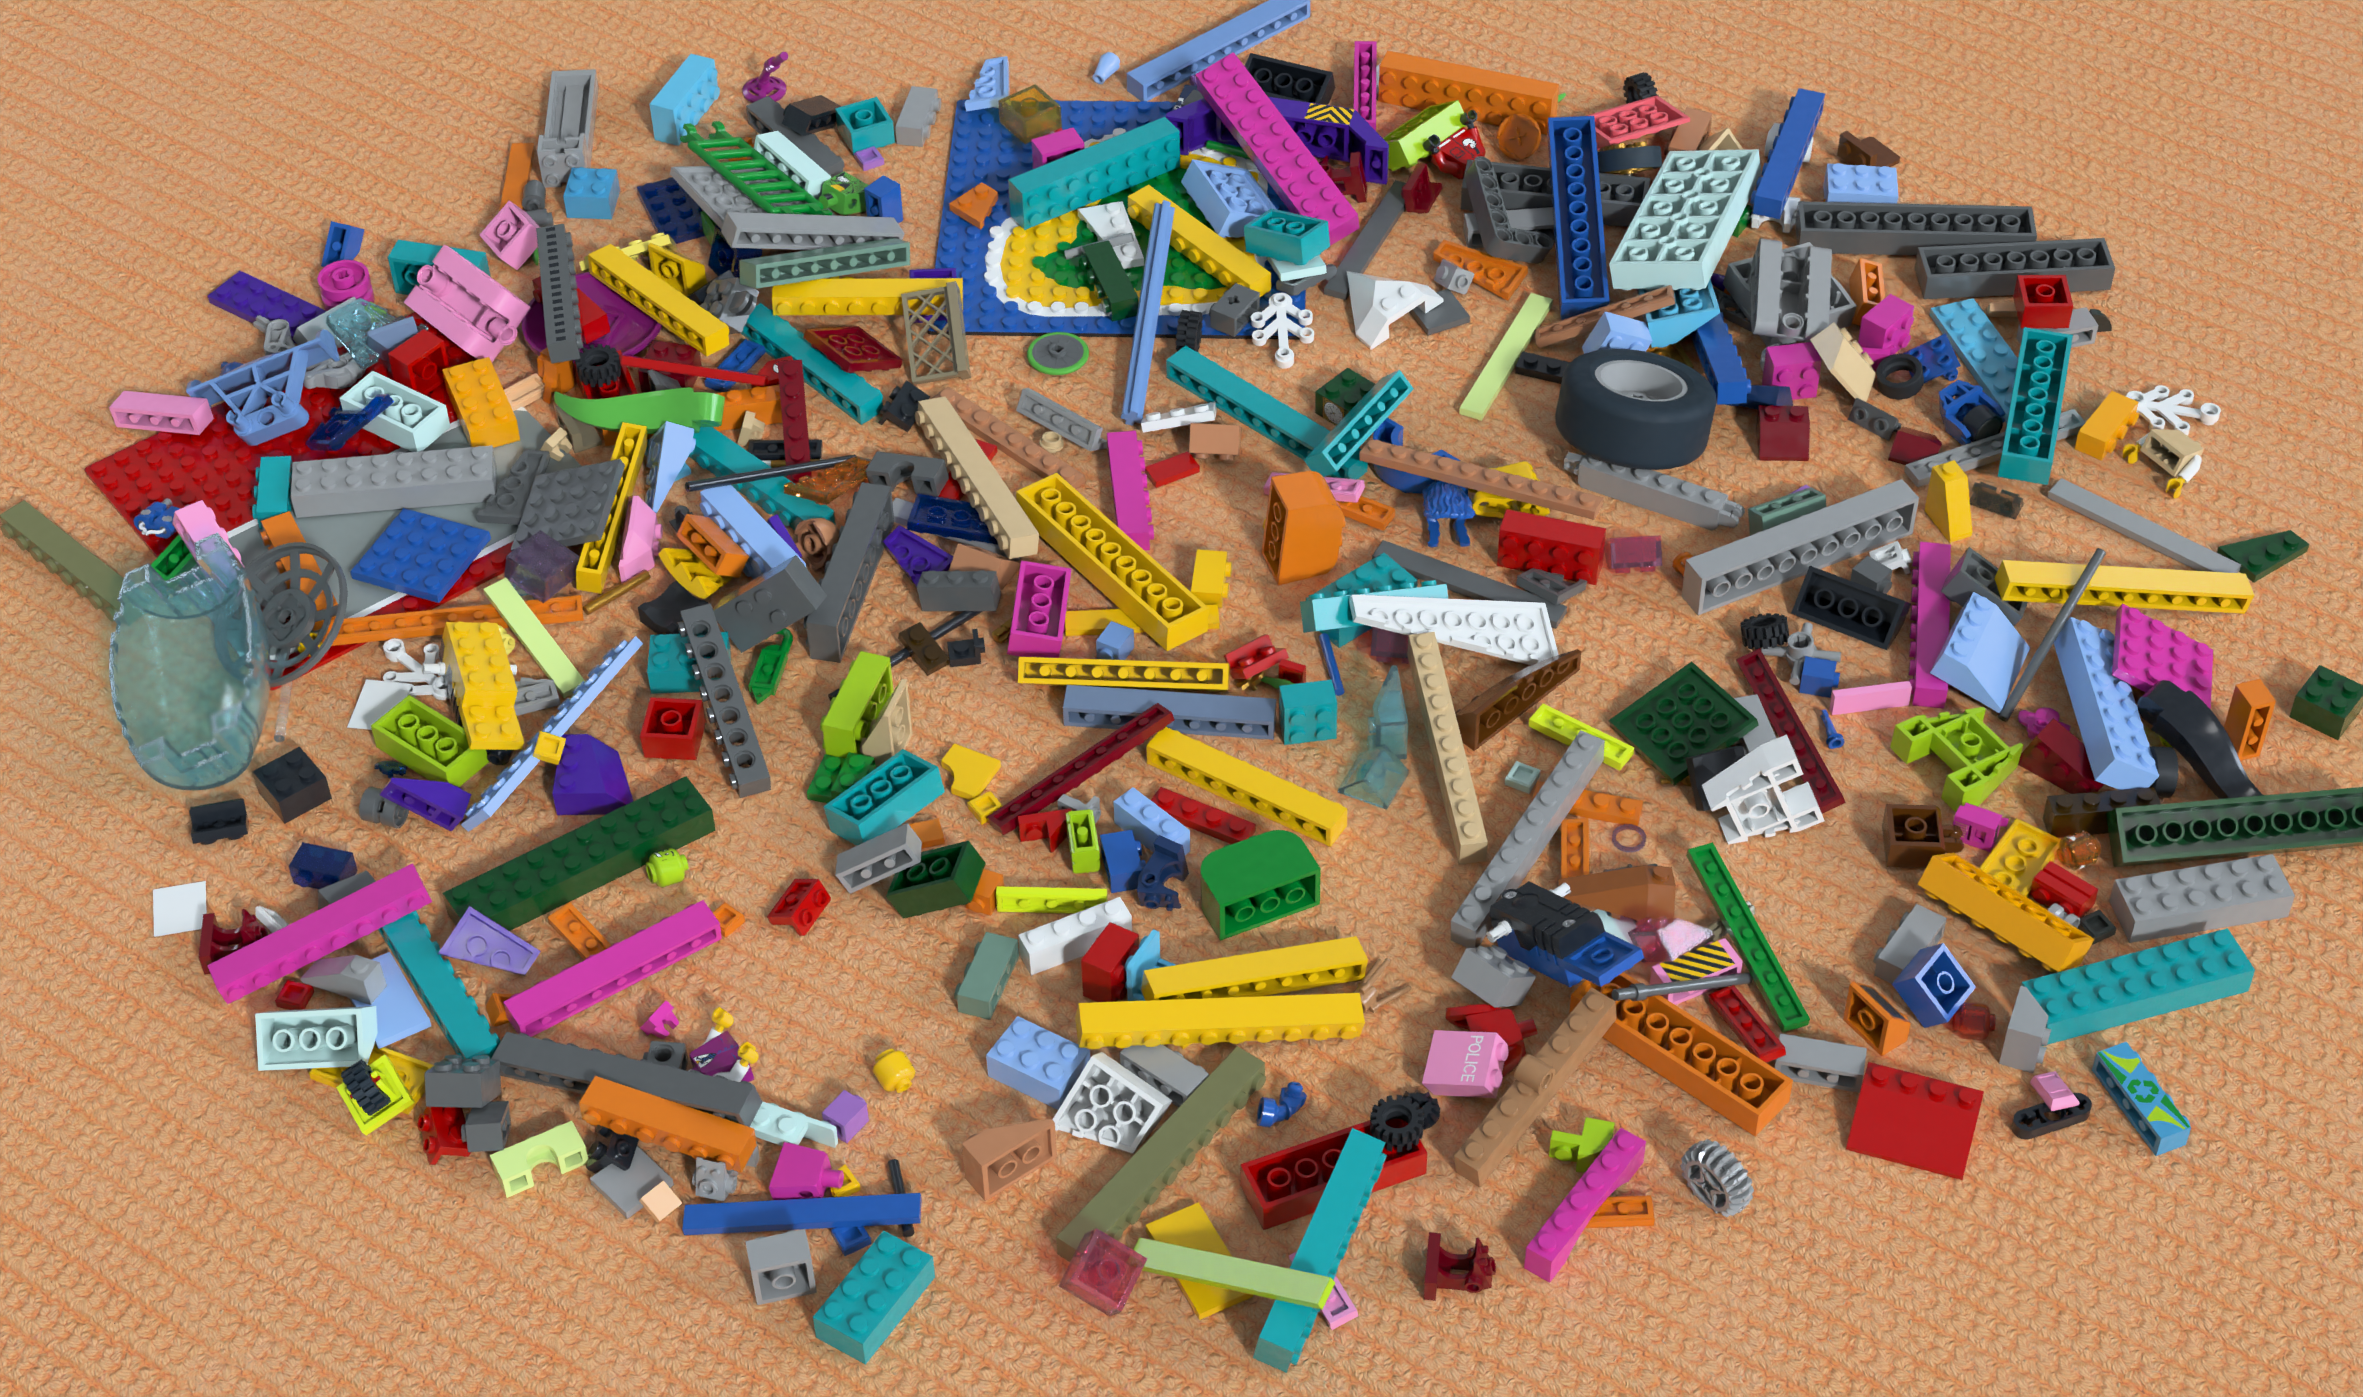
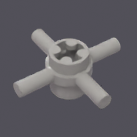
(1800, 645)

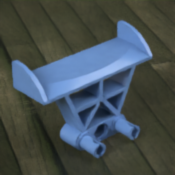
(264, 378)

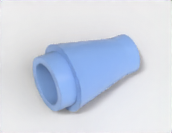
(1107, 65)

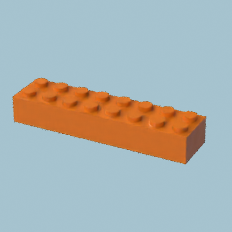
(1493, 95)
(1694, 1057)

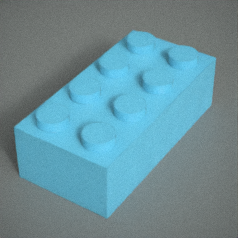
(684, 98)

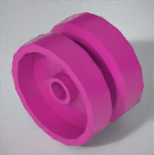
(343, 281)

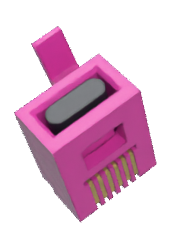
(1979, 826)

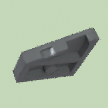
(1549, 585)

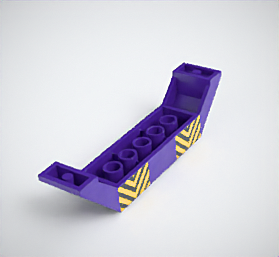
(1321, 127)

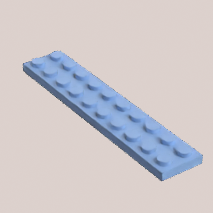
(556, 725)

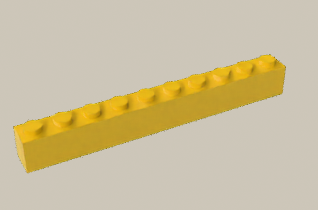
(2126, 585)
(1219, 1020)

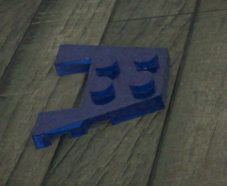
(345, 424)

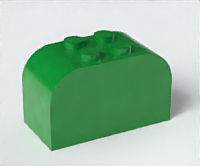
(1258, 882)

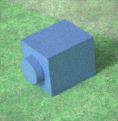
(1115, 642)

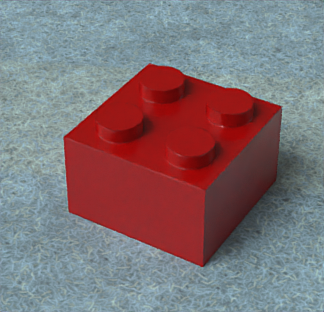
(2043, 301)
(419, 362)
(673, 728)
(1105, 963)

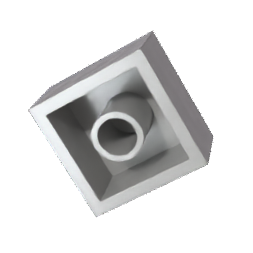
(1494, 976)
(781, 1266)

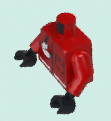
(1453, 152)

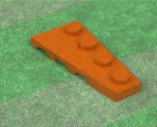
(1490, 272)

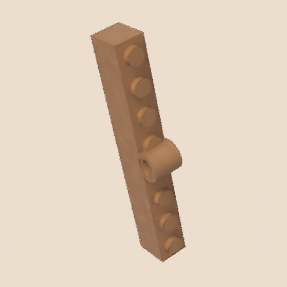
(1535, 1086)

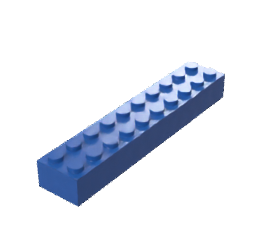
(1577, 215)

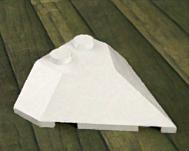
(1381, 301)

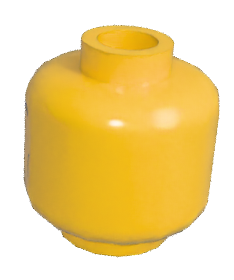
(894, 1071)

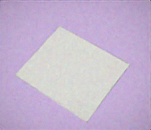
(375, 701)
(179, 908)

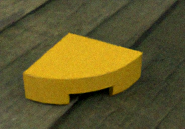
(849, 1186)

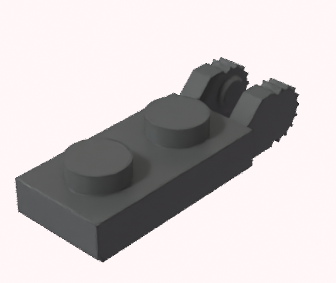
(1296, 286)

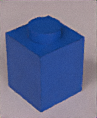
(1819, 677)

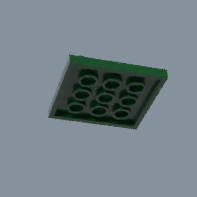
(1682, 720)

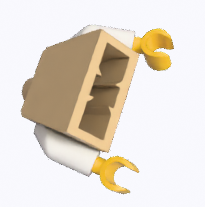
(2171, 451)

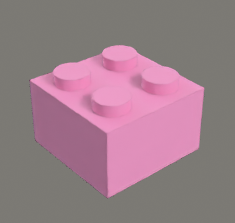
(511, 235)

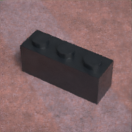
(810, 115)

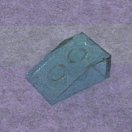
(1389, 717)

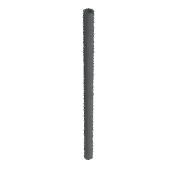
(2051, 635)

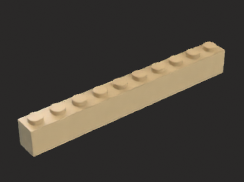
(977, 478)
(1447, 748)

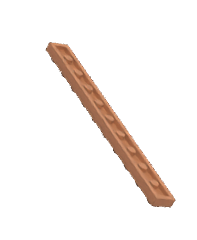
(1482, 479)

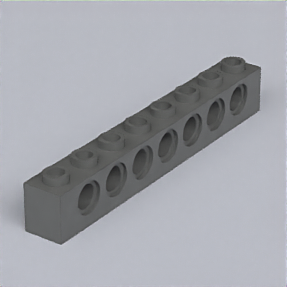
(747, 780)

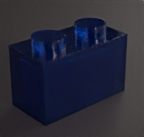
(321, 866)

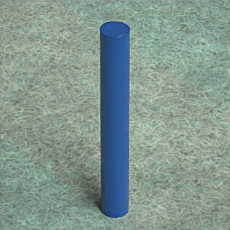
(1331, 664)

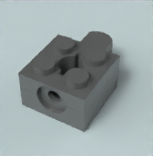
(730, 302)

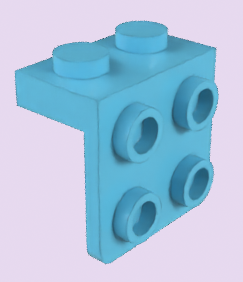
(1145, 958)

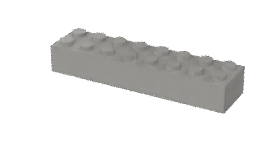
(393, 481)

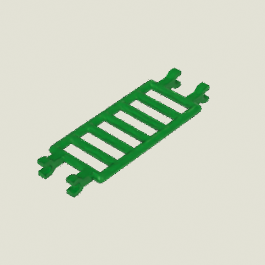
(724, 139)

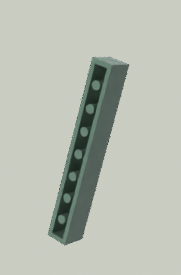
(824, 262)

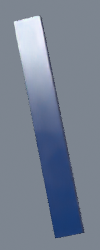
(802, 1214)

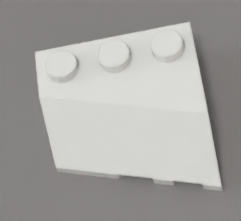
(1111, 1106)

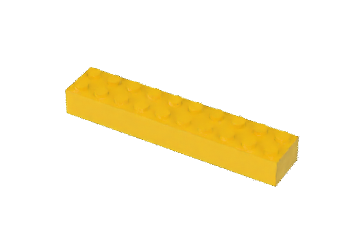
(1113, 562)

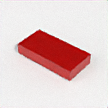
(1172, 469)

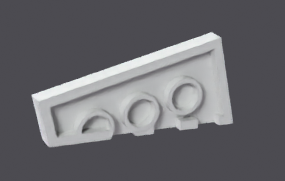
(1112, 221)

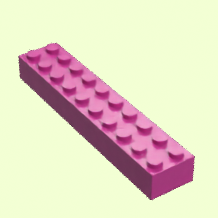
(1274, 146)

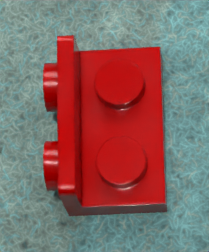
(1254, 657)
(800, 905)

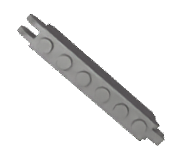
(1656, 492)

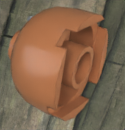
(816, 541)

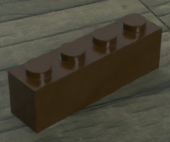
(2088, 811)

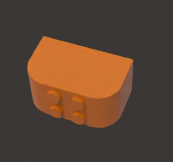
(1301, 527)

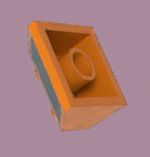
(1875, 1018)

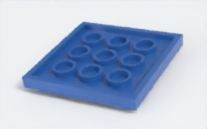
(420, 555)

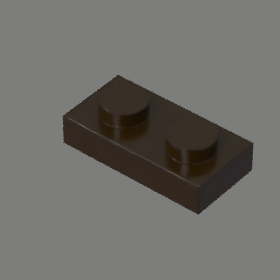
(923, 648)

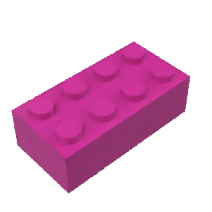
(1039, 610)

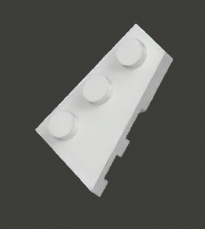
(1179, 417)

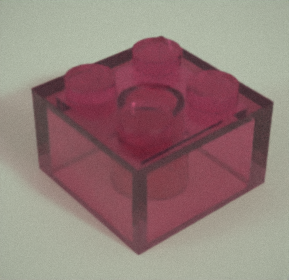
(1103, 1272)

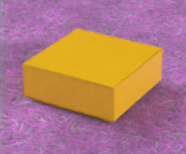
(549, 747)
(983, 806)

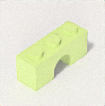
(559, 1146)

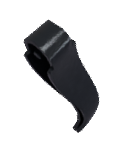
(2198, 737)

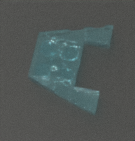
(352, 324)

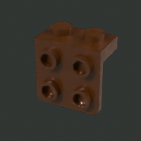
(1865, 152)

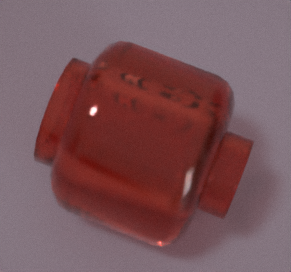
(1973, 1021)

